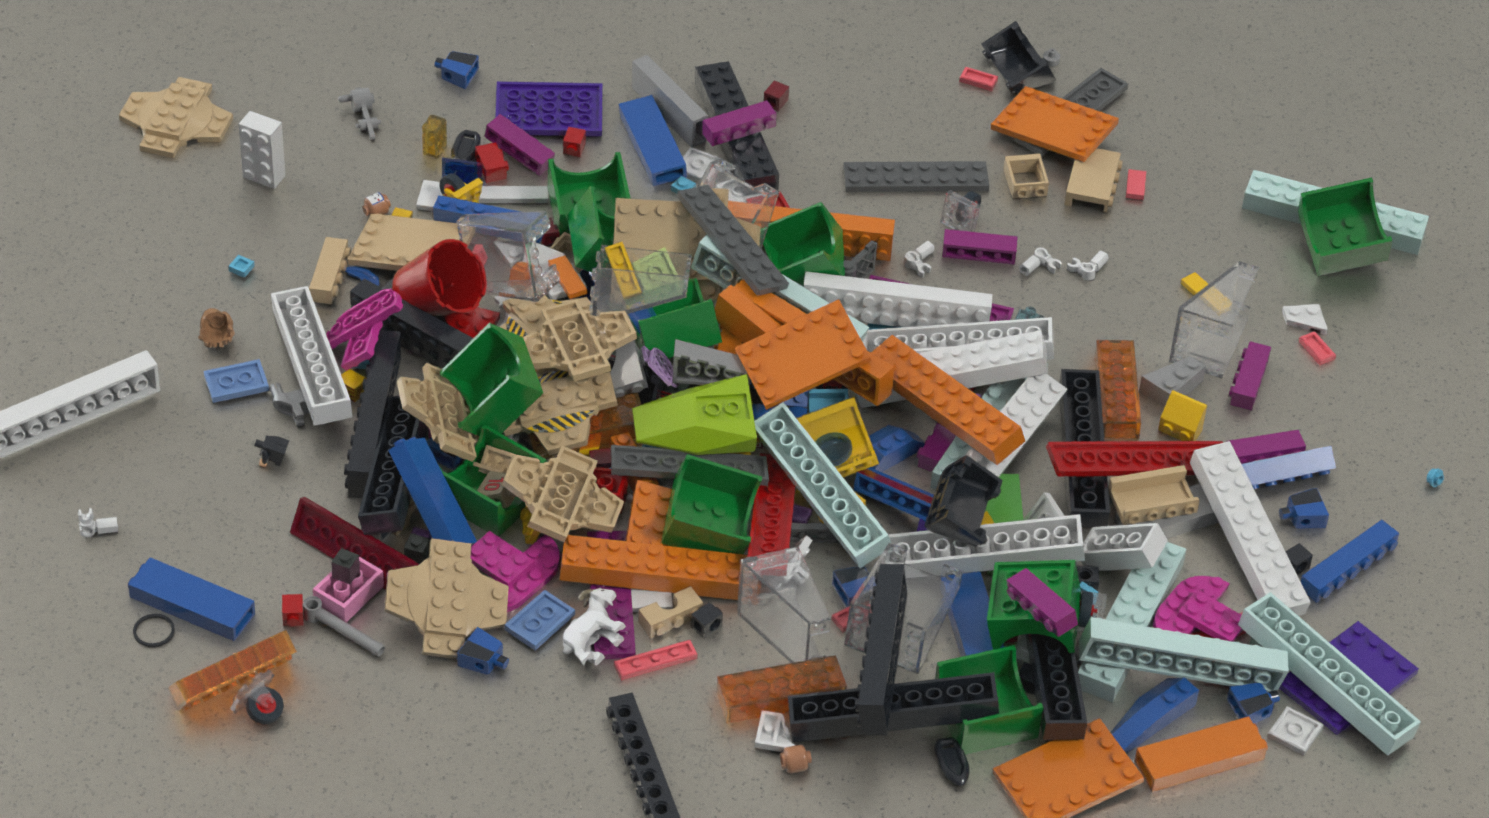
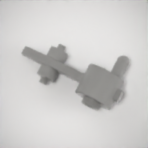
(362, 101)

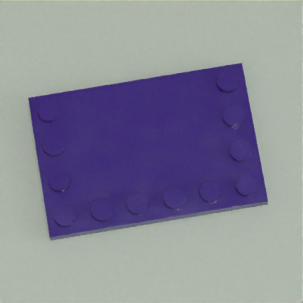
(551, 106)
(1371, 656)

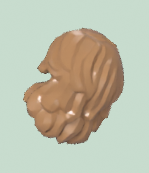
(216, 328)

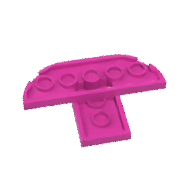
(362, 326)
(519, 570)
(1197, 606)

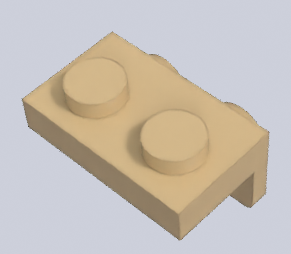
(494, 460)

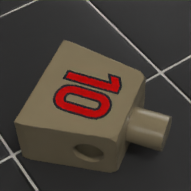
(494, 490)

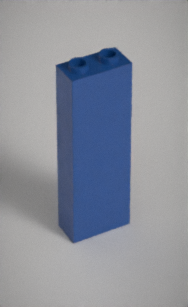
(652, 140)
(430, 491)
(191, 599)
(969, 615)

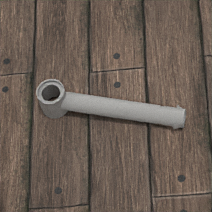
(314, 612)

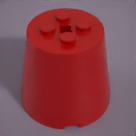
(443, 279)

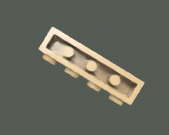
(329, 270)

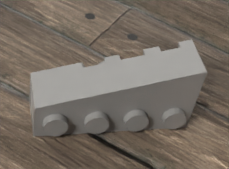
(704, 365)

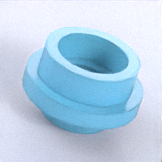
(1435, 477)

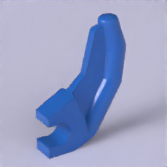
(362, 273)

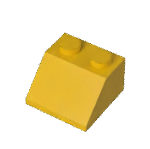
(1182, 417)

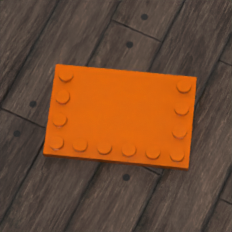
(1054, 123)
(802, 354)
(1068, 774)

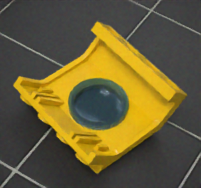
(841, 436)

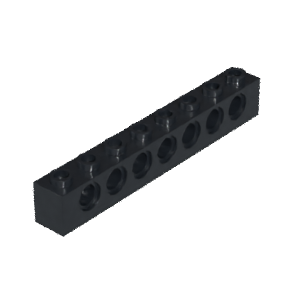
(641, 757)

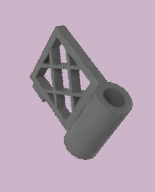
(862, 263)

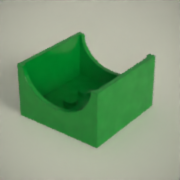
(568, 187)
(1343, 227)
(589, 230)
(806, 243)
(682, 320)
(494, 379)
(467, 479)
(710, 507)
(1009, 619)
(1017, 717)

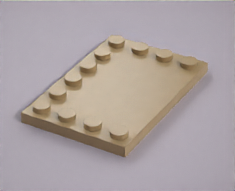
(652, 224)
(395, 240)

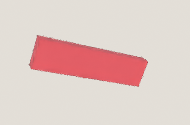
(655, 660)

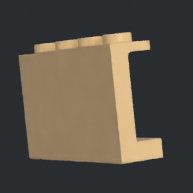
(1095, 178)
(1152, 495)

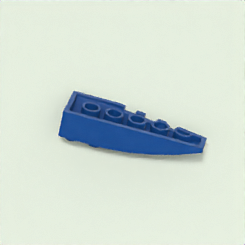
(1155, 711)

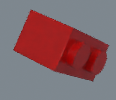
(493, 163)

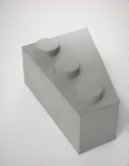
(1179, 376)

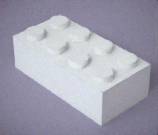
(262, 149)
(1124, 546)

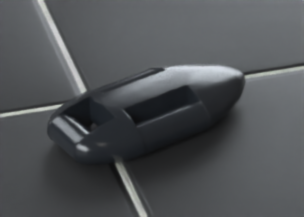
(464, 147)
(952, 760)

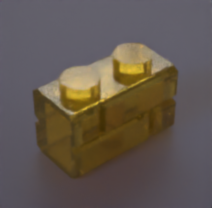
(434, 136)

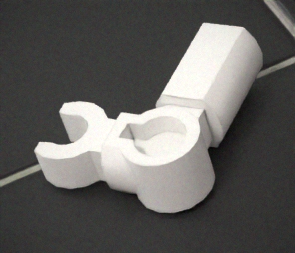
(914, 258)
(1042, 258)
(1088, 270)
(89, 527)

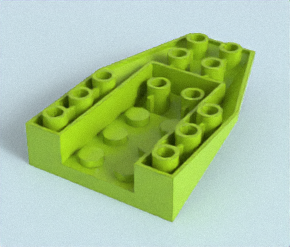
(700, 419)

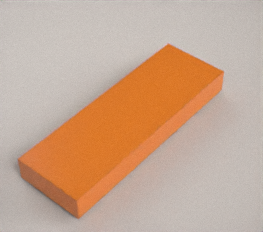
(568, 277)

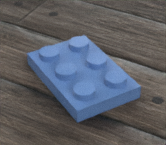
(236, 381)
(539, 620)

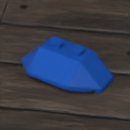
(894, 445)

